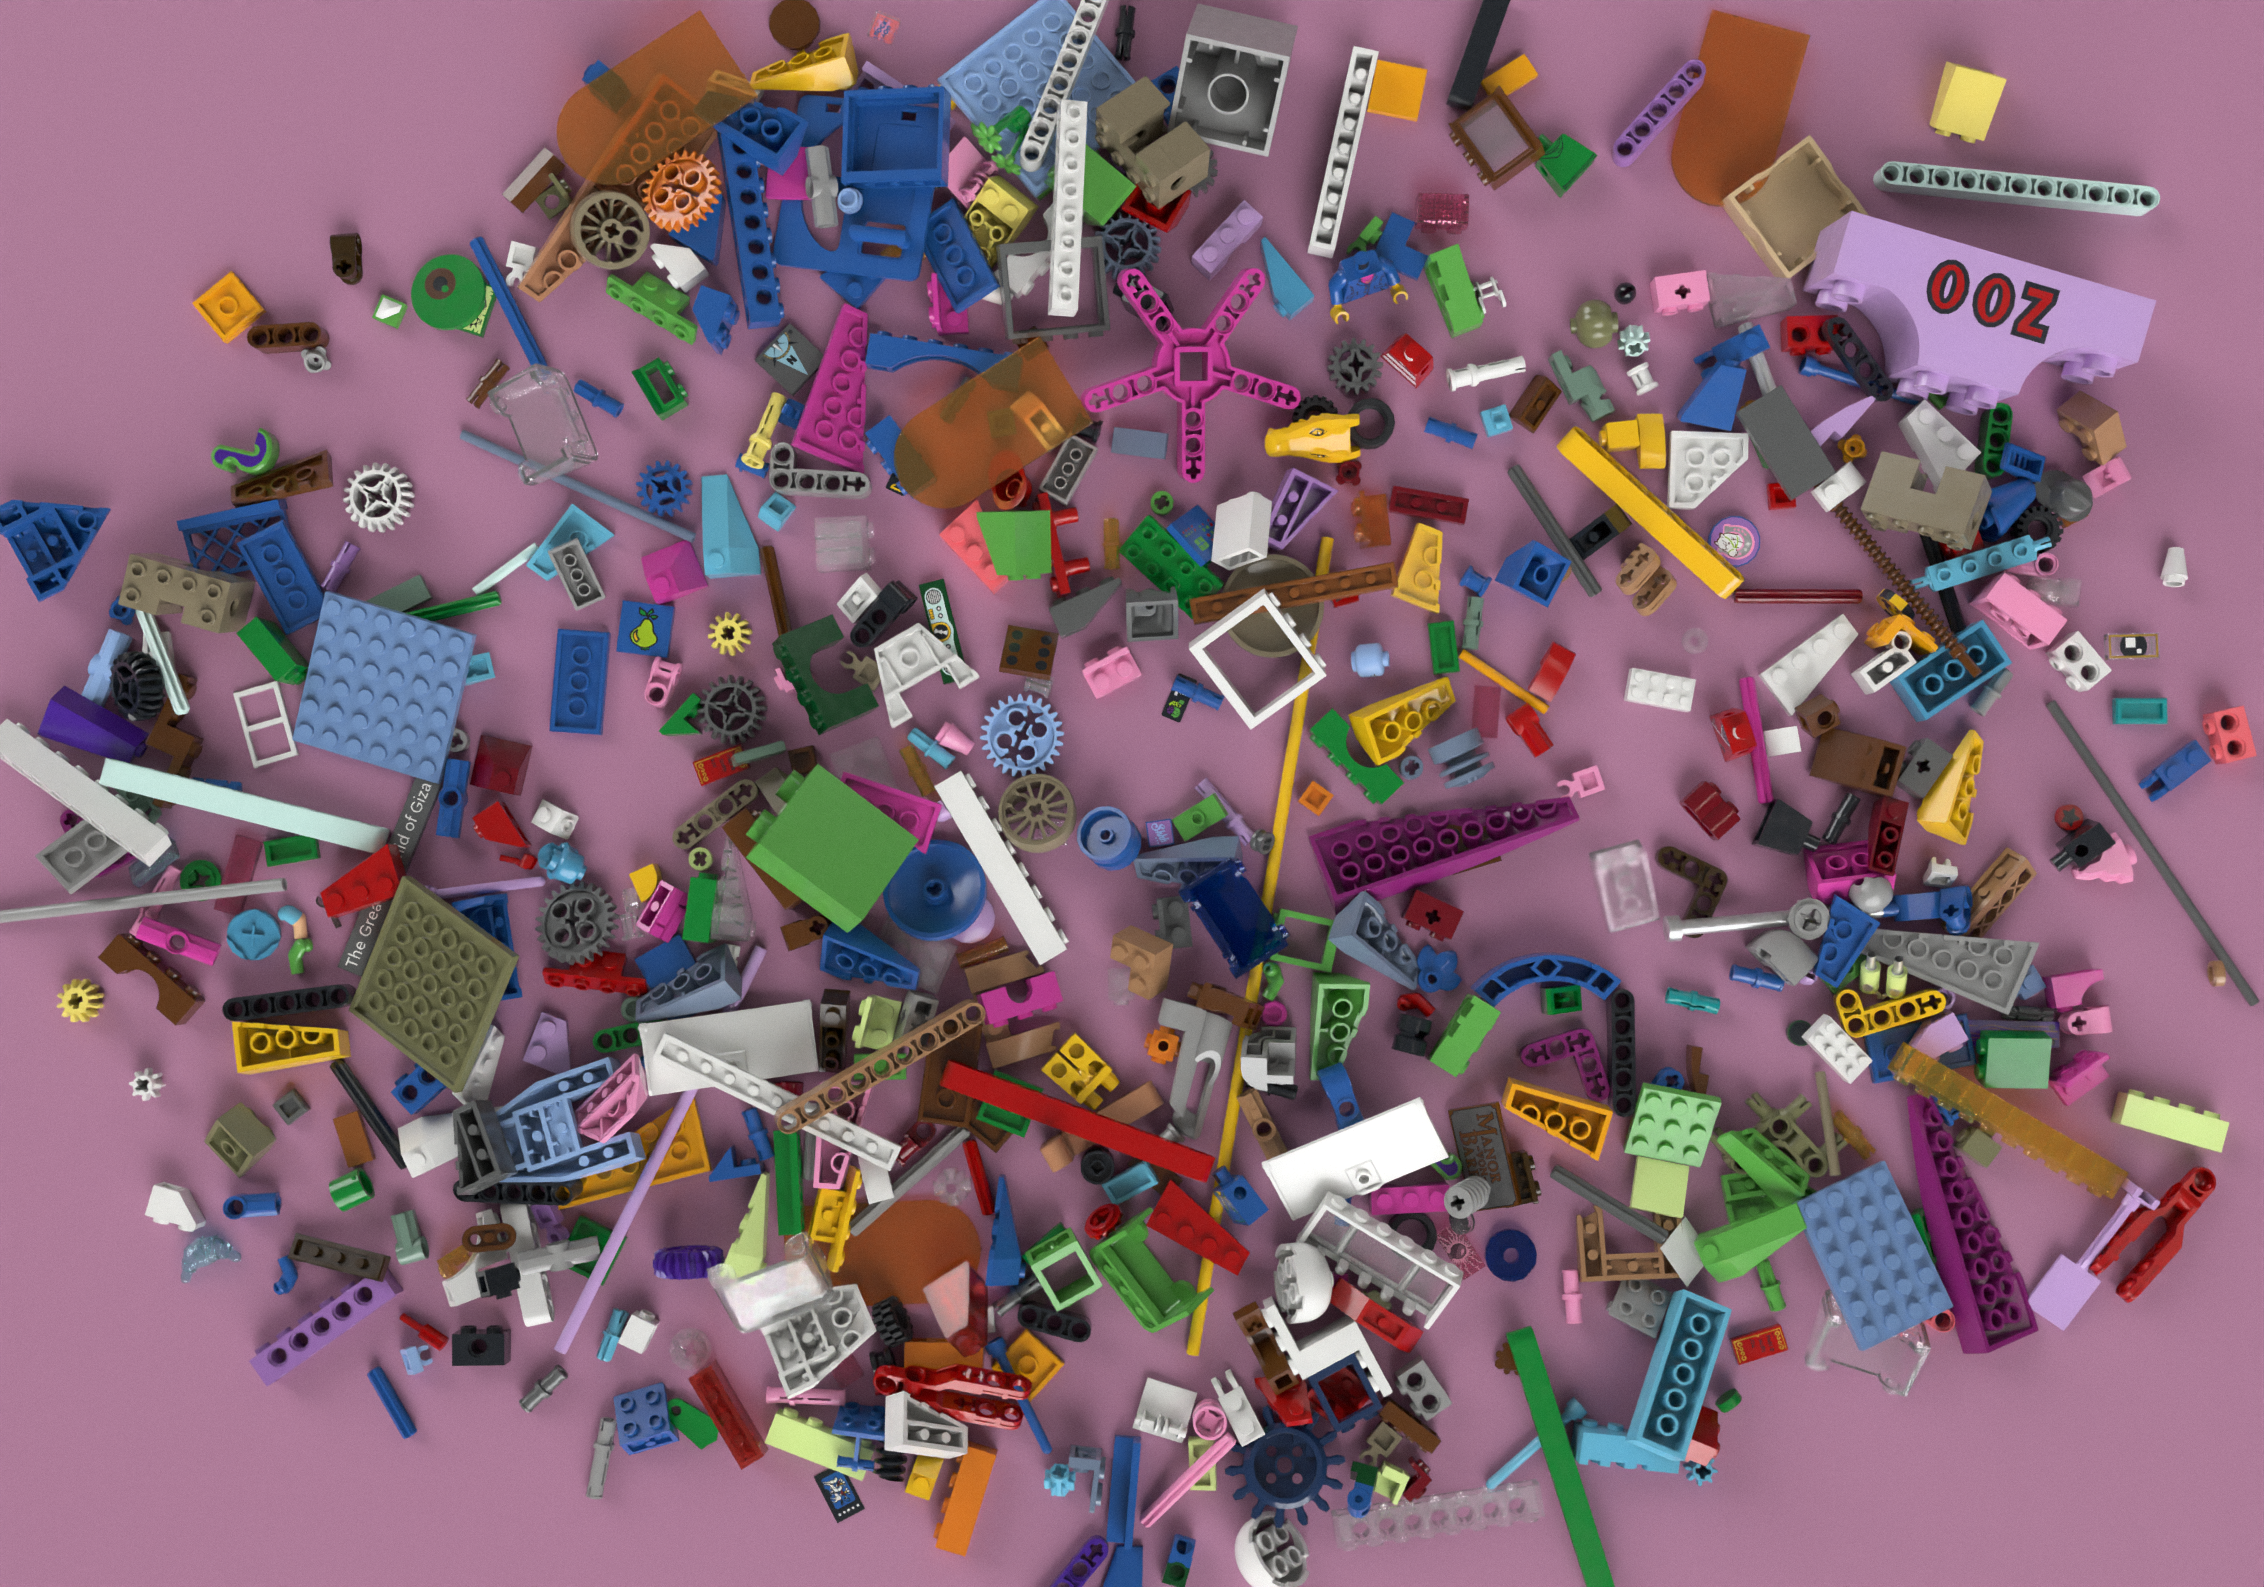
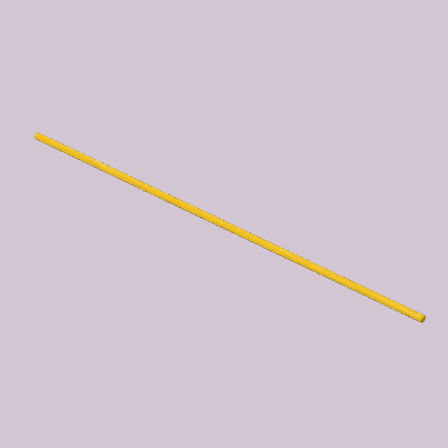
(1255, 974)

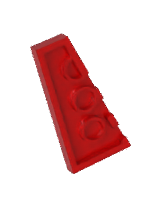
(1194, 1228)

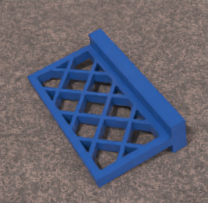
(226, 519)

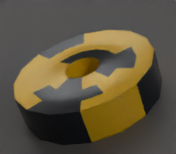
(1894, 604)

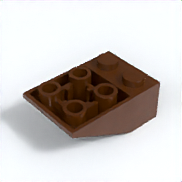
(1858, 762)

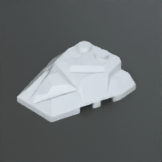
(818, 1339)

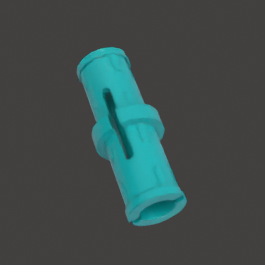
(1692, 1000)

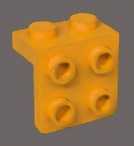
(1883, 632)

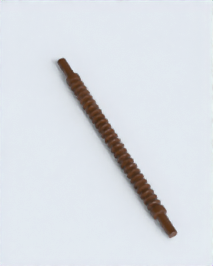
(1957, 650)

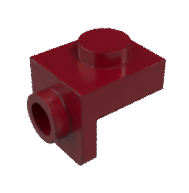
(1417, 1483)

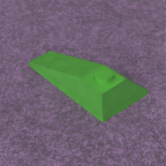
(1334, 1016)
(1742, 1245)

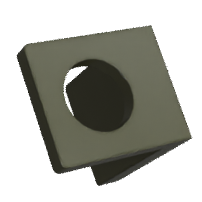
(560, 190)

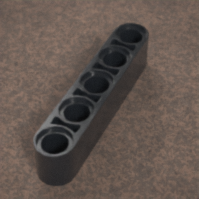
(1477, 54)
(277, 1002)
(1628, 1063)
(530, 1193)

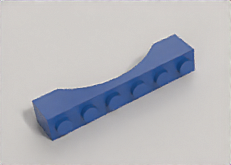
(894, 353)

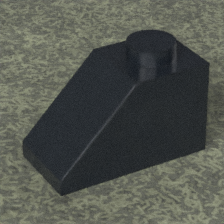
(1600, 531)

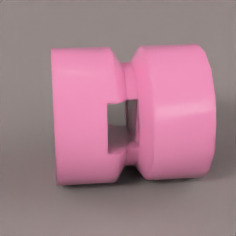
(1209, 1419)

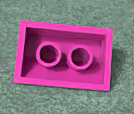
(1836, 868)

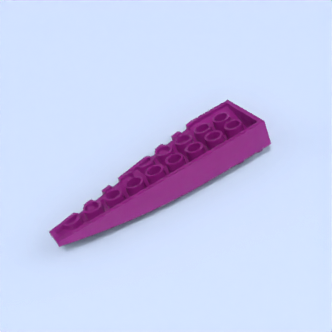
(1972, 1264)

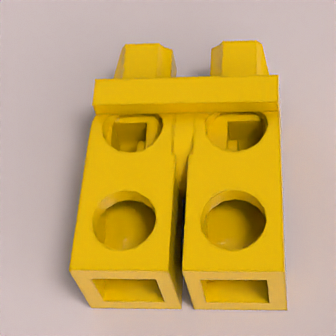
(1084, 1079)

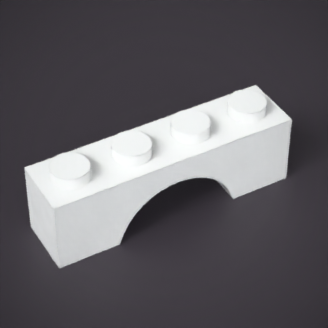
(1025, 270)

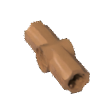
(1257, 1112)

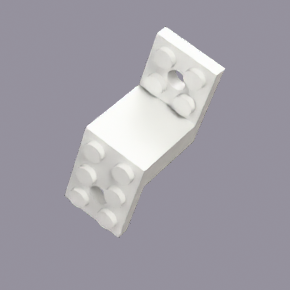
(1324, 1347)

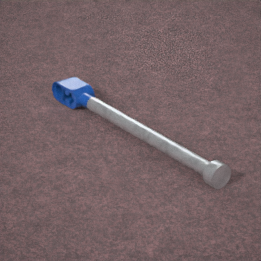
(1902, 907)

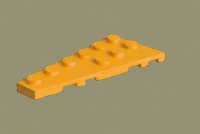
(684, 1158)

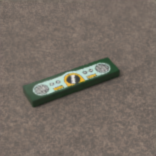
(941, 620)

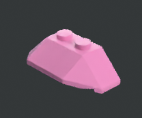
(613, 1102)

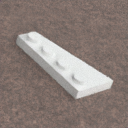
(1804, 667)

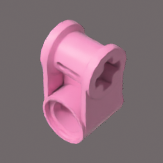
(662, 680)
(2087, 1021)

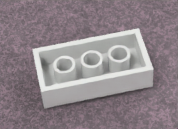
(1659, 690)
(1837, 1048)

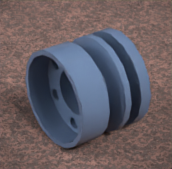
(1461, 758)

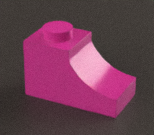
(2067, 989)

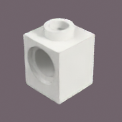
(639, 1331)

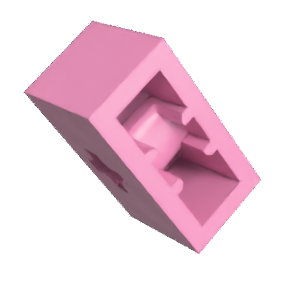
(1691, 284)

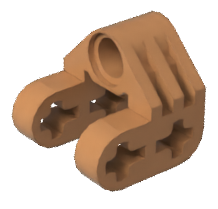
(1644, 571)

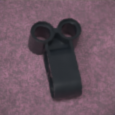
(894, 601)

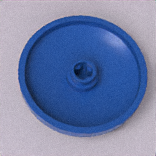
(936, 892)

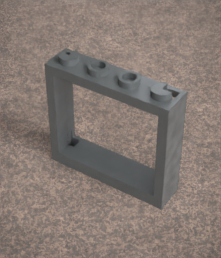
(1068, 332)

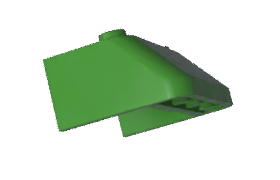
(1141, 1279)

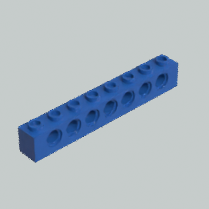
(757, 314)

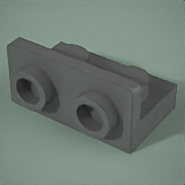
(1173, 921)

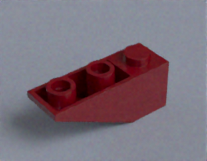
(1885, 834)

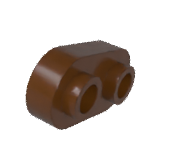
(488, 1237)

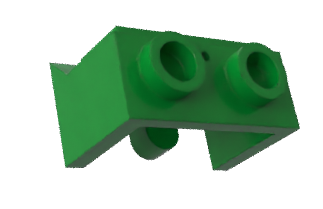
(662, 410)

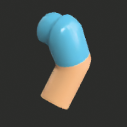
(296, 919)

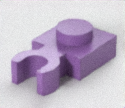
(550, 1217)

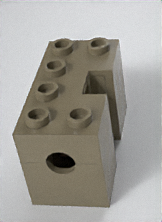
(1167, 165)
(1899, 503)
(164, 584)

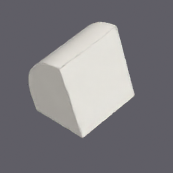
(1782, 741)

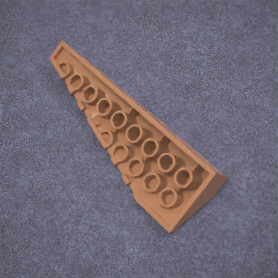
(558, 255)

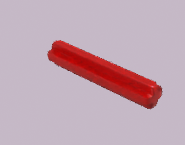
(979, 1177)

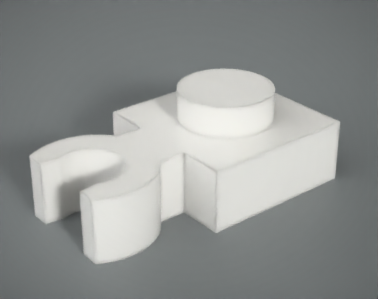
(520, 259)

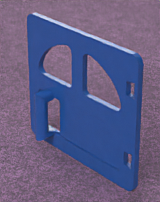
(883, 144)

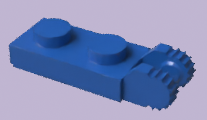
(1736, 348)
(2176, 769)

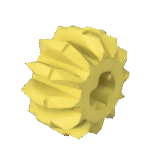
(739, 634)
(76, 991)

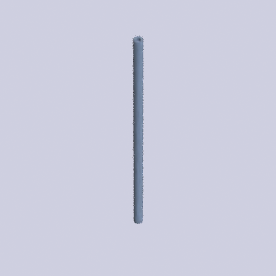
(584, 489)

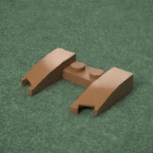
(1000, 1043)
(1598, 1266)

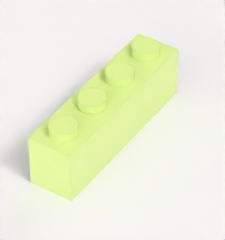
(2169, 1121)
(815, 1441)

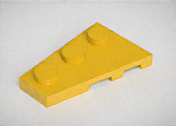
(1421, 569)

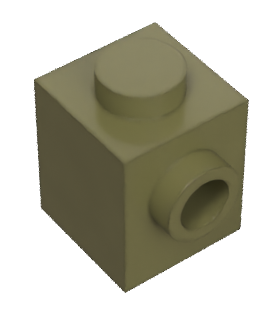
(1977, 1145)

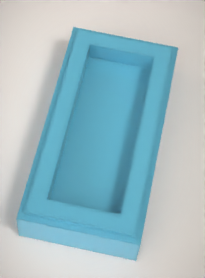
(1130, 1182)

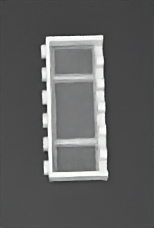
(1382, 1257)

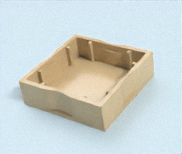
(1791, 208)

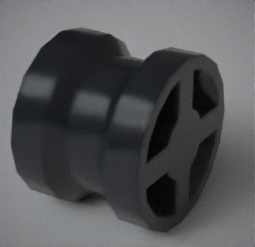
(881, 1358)

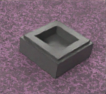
(291, 1107)

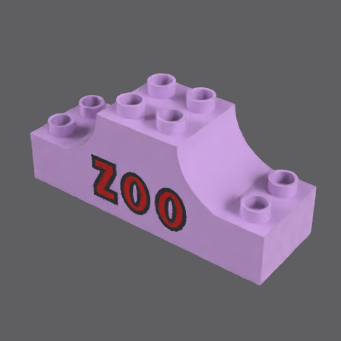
(1969, 317)

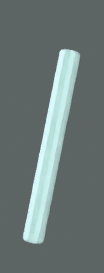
(163, 660)

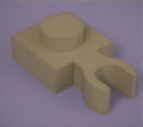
(866, 671)
(1381, 1440)

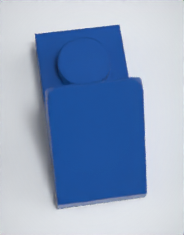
(729, 1168)

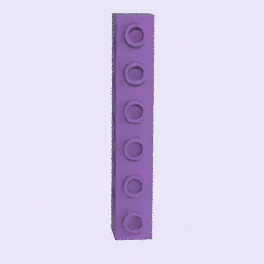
(272, 1367)

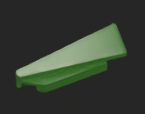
(1767, 1166)

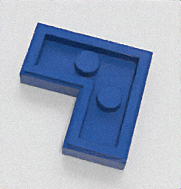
(1392, 246)

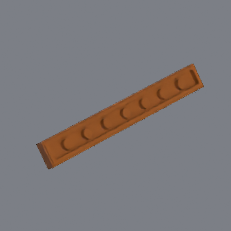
(1299, 591)

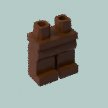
(1217, 999)

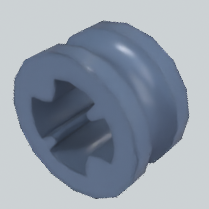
(1404, 762)

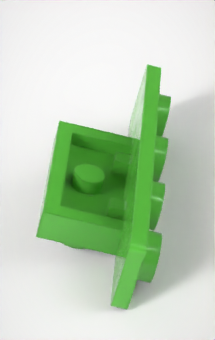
(656, 302)

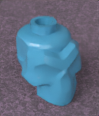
(562, 862)

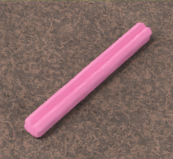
(1187, 1479)

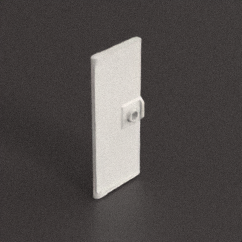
(758, 1040)
(1356, 1158)

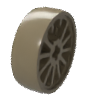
(641, 235)
(1016, 794)

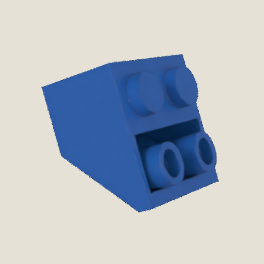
(716, 315)

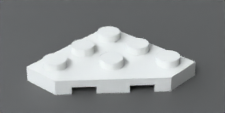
(1701, 464)

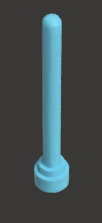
(1572, 1411)

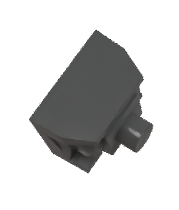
(1151, 615)

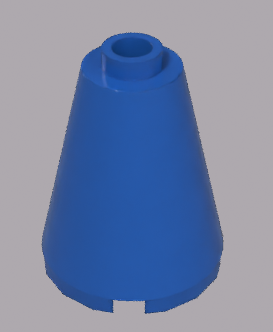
(2005, 507)

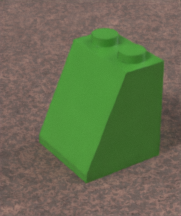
(1103, 188)
(1018, 542)

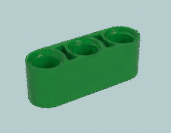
(1998, 430)
(619, 1037)

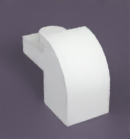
(1838, 486)

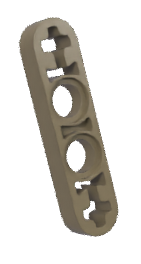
(714, 812)

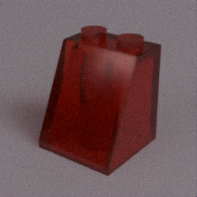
(961, 1308)

